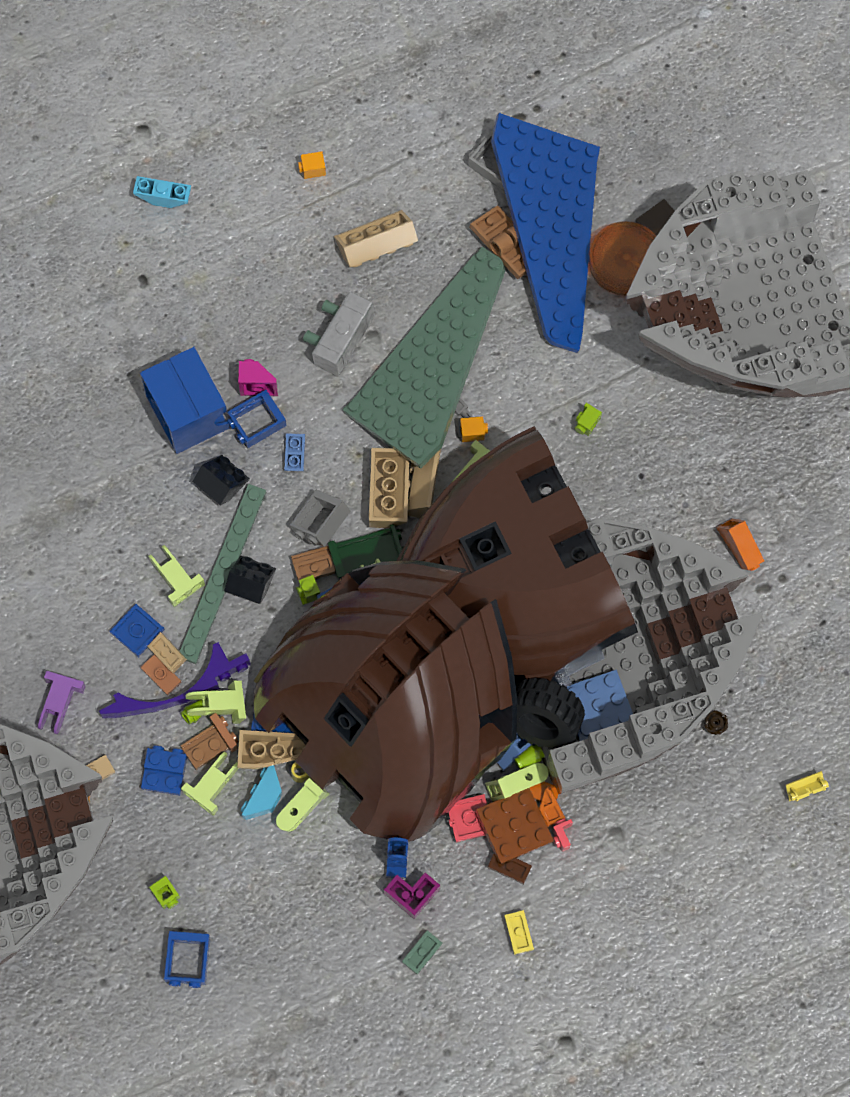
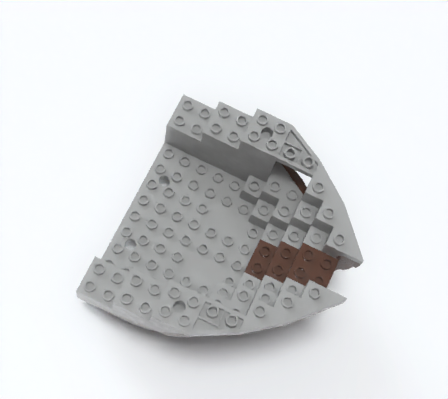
(735, 291)
(676, 662)
(44, 834)

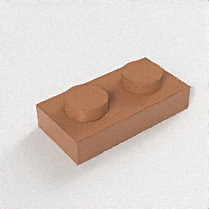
(229, 738)

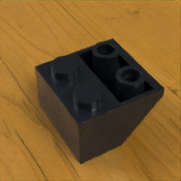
(220, 479)
(249, 579)

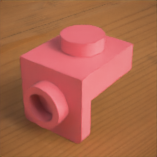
(560, 838)

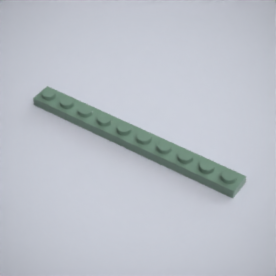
(215, 587)

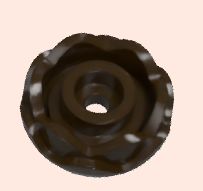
(720, 718)

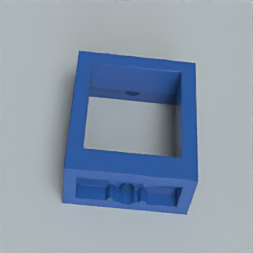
(261, 398)
(189, 938)

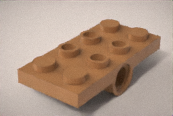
(499, 235)

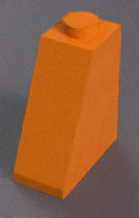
(741, 543)

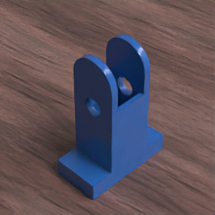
(397, 857)

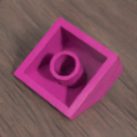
(255, 378)

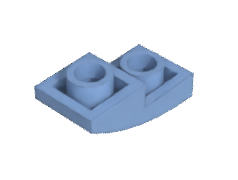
(294, 452)

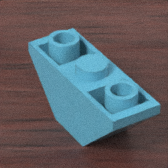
(161, 192)
(264, 795)

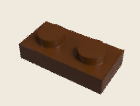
(513, 869)

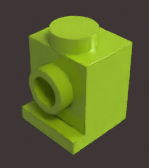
(587, 419)
(308, 590)
(160, 888)

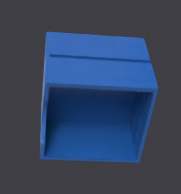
(185, 400)

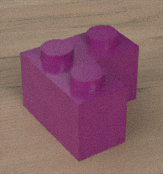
(413, 898)

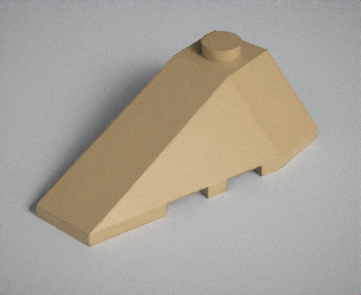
(267, 749)

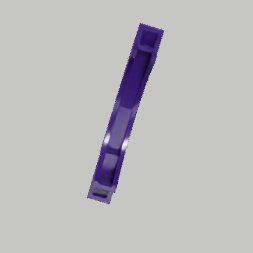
(218, 670)

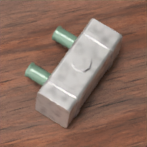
(342, 334)

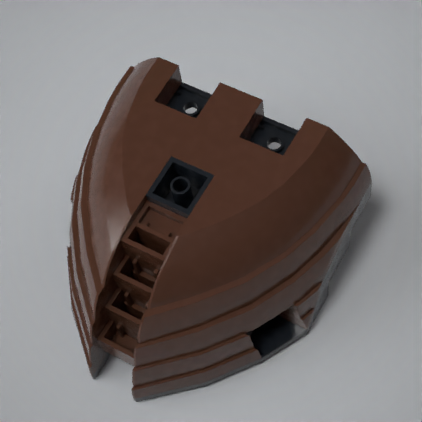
(522, 555)
(391, 694)

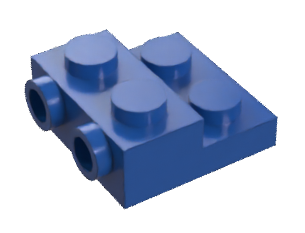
(164, 770)

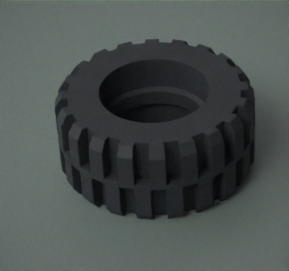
(547, 713)

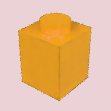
(312, 165)
(473, 429)

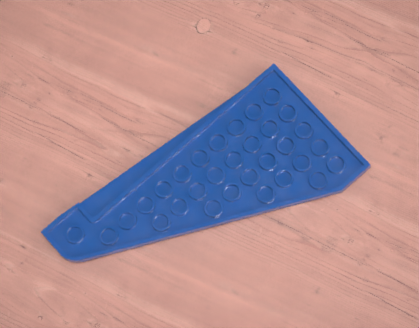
(551, 204)

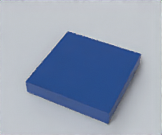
(136, 630)

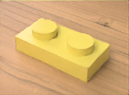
(519, 932)

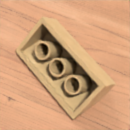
(376, 238)
(422, 486)
(388, 488)

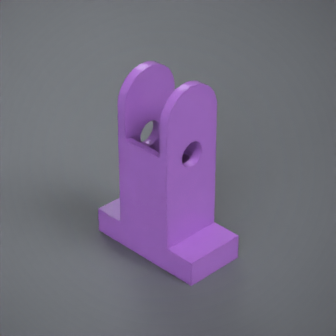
(59, 697)

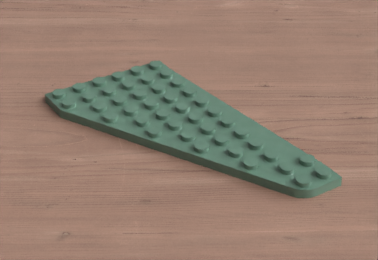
(421, 381)

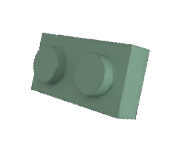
(422, 952)

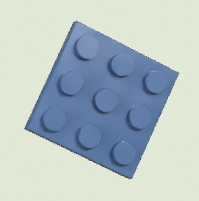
(603, 702)

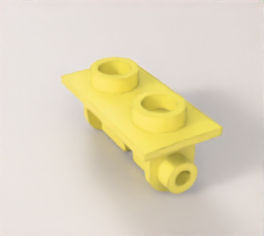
(803, 787)

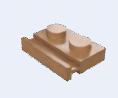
(314, 562)
(204, 747)

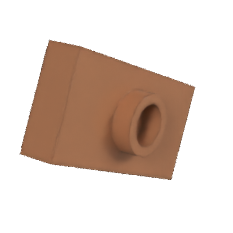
(160, 675)

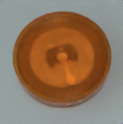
(618, 255)

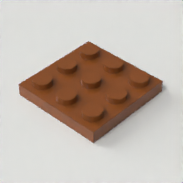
(514, 826)

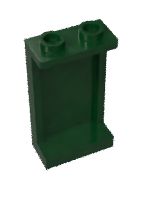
(365, 550)

